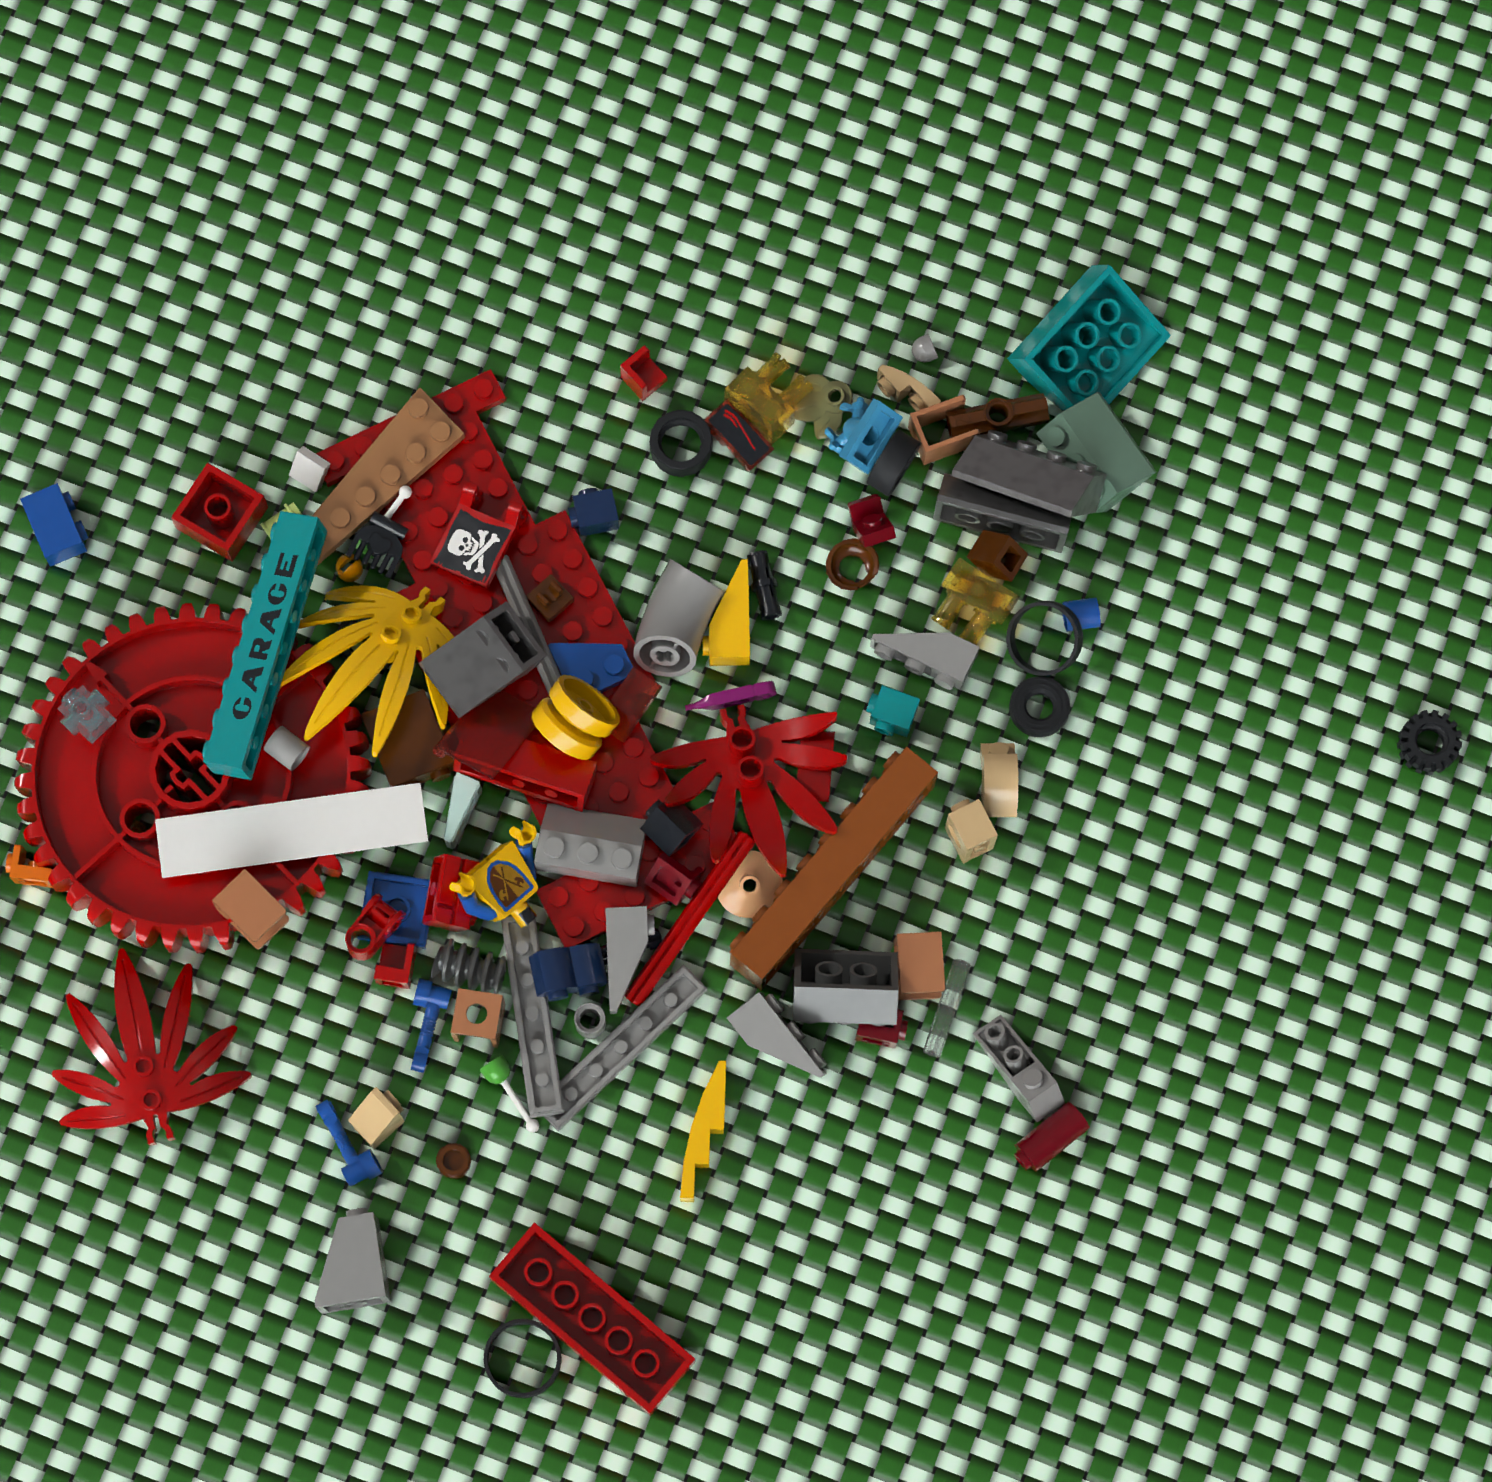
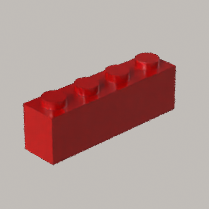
(544, 774)

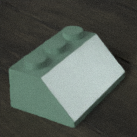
(1096, 435)

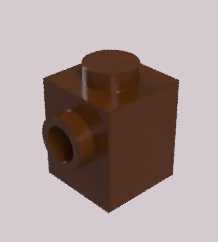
(997, 555)

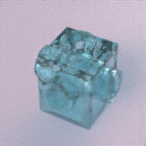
(86, 713)

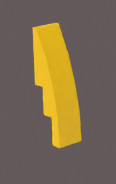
(707, 1121)

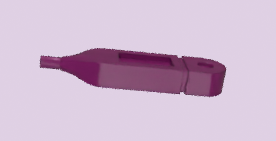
(735, 696)

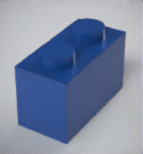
(54, 524)

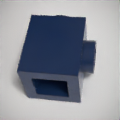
(594, 511)

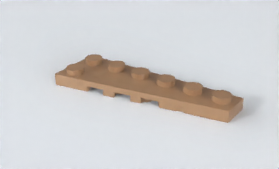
(396, 458)

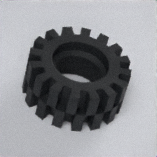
(1432, 722)

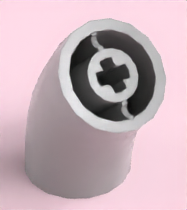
(675, 621)

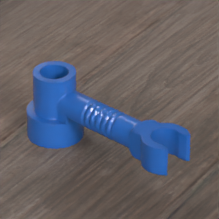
(432, 999)
(358, 1166)

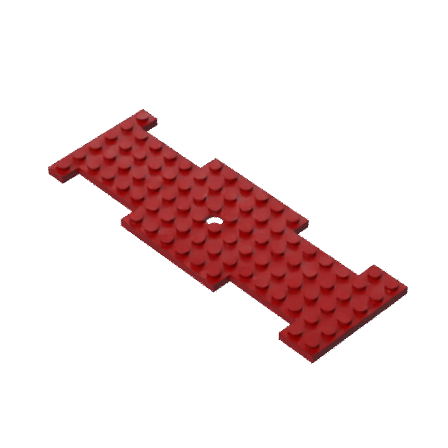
(624, 776)

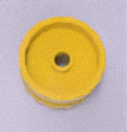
(575, 717)

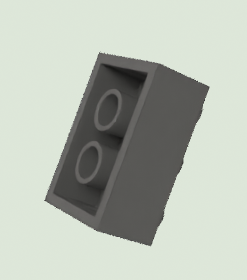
(845, 987)

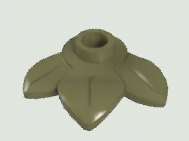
(818, 406)

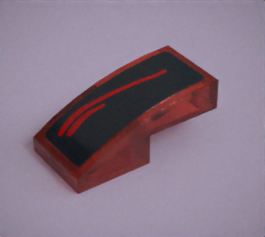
(738, 435)

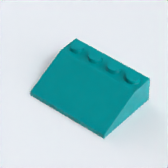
(1090, 341)

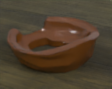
(848, 548)

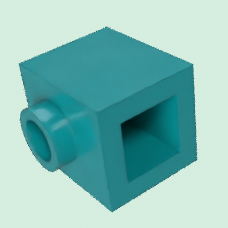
(892, 711)

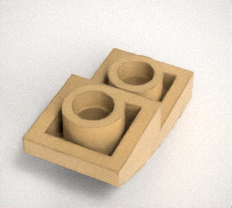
(900, 384)

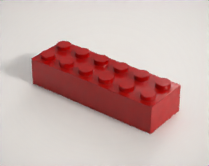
(592, 1319)

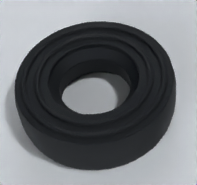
(1039, 686)

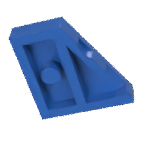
(597, 664)

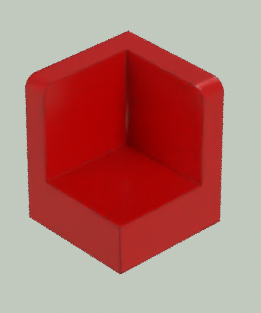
(642, 373)
(396, 966)

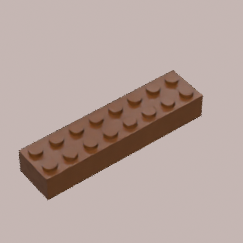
(833, 868)

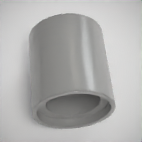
(286, 748)
(590, 1008)

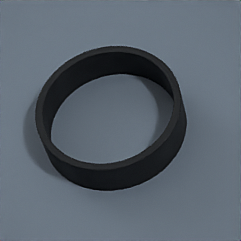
(1011, 645)
(522, 1322)

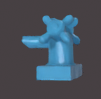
(865, 433)

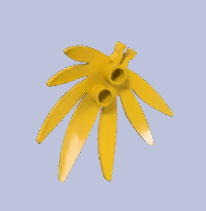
(395, 634)

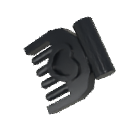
(380, 540)

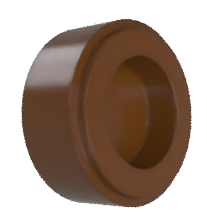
(453, 1161)

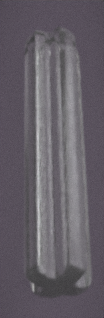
(946, 1008)

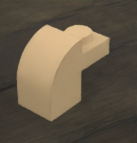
(999, 779)

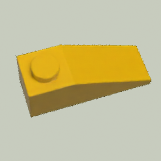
(729, 628)

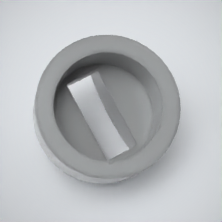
(923, 349)

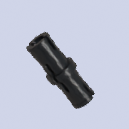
(764, 585)

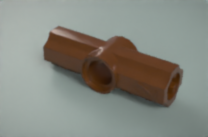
(1018, 412)

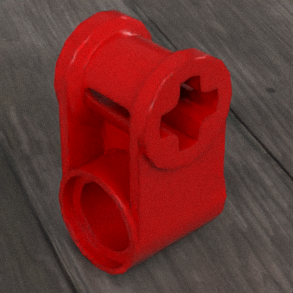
(377, 922)

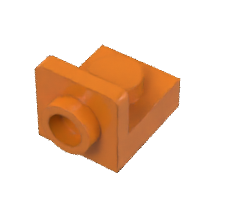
(26, 874)

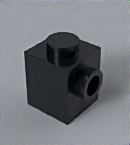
(670, 826)

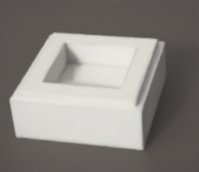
(309, 469)

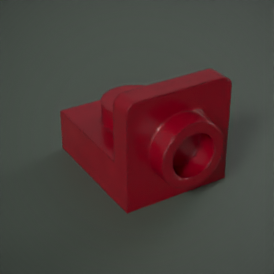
(870, 521)
(673, 879)
(881, 1034)

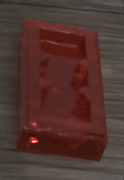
(632, 701)

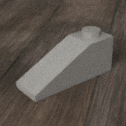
(626, 942)

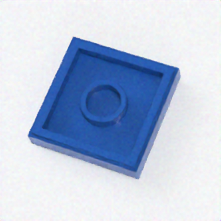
(402, 894)

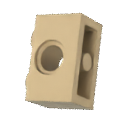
(970, 830)

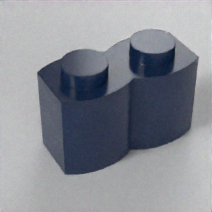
(568, 971)

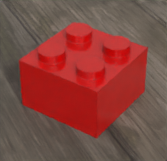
(219, 512)

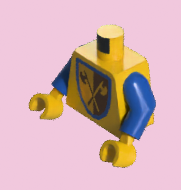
(502, 881)

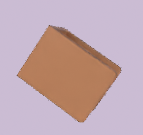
(933, 414)
(251, 909)
(920, 965)
(490, 1027)

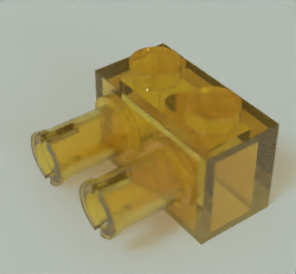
(760, 404)
(971, 586)

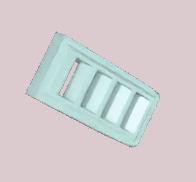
(462, 803)

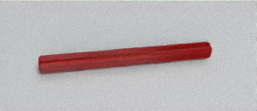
(689, 918)

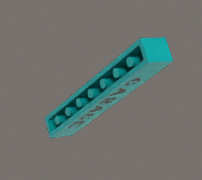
(264, 645)

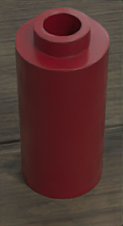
(1050, 1137)

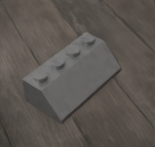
(1031, 474)
(984, 509)

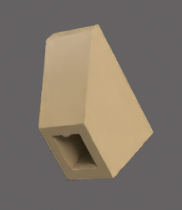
(377, 1117)

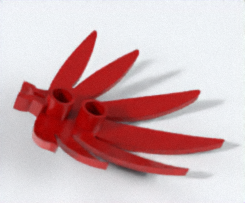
(748, 765)
(148, 1079)

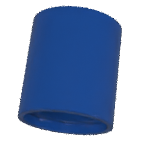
(1086, 611)

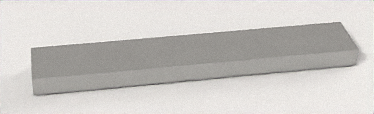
(532, 1022)
(627, 1043)

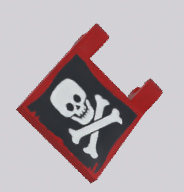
(474, 541)

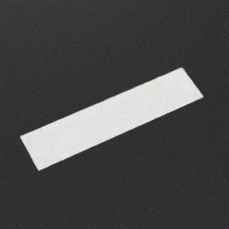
(291, 830)

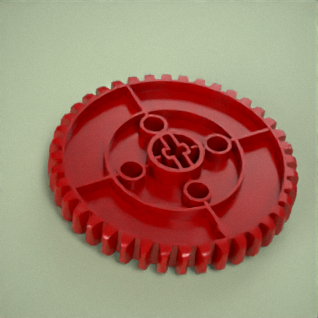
(92, 792)

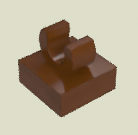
(550, 598)

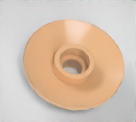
(747, 903)

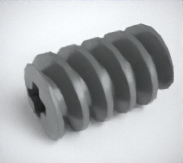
(469, 968)

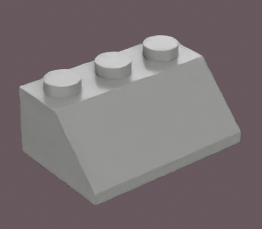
(590, 845)

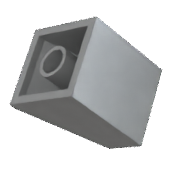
(354, 1265)

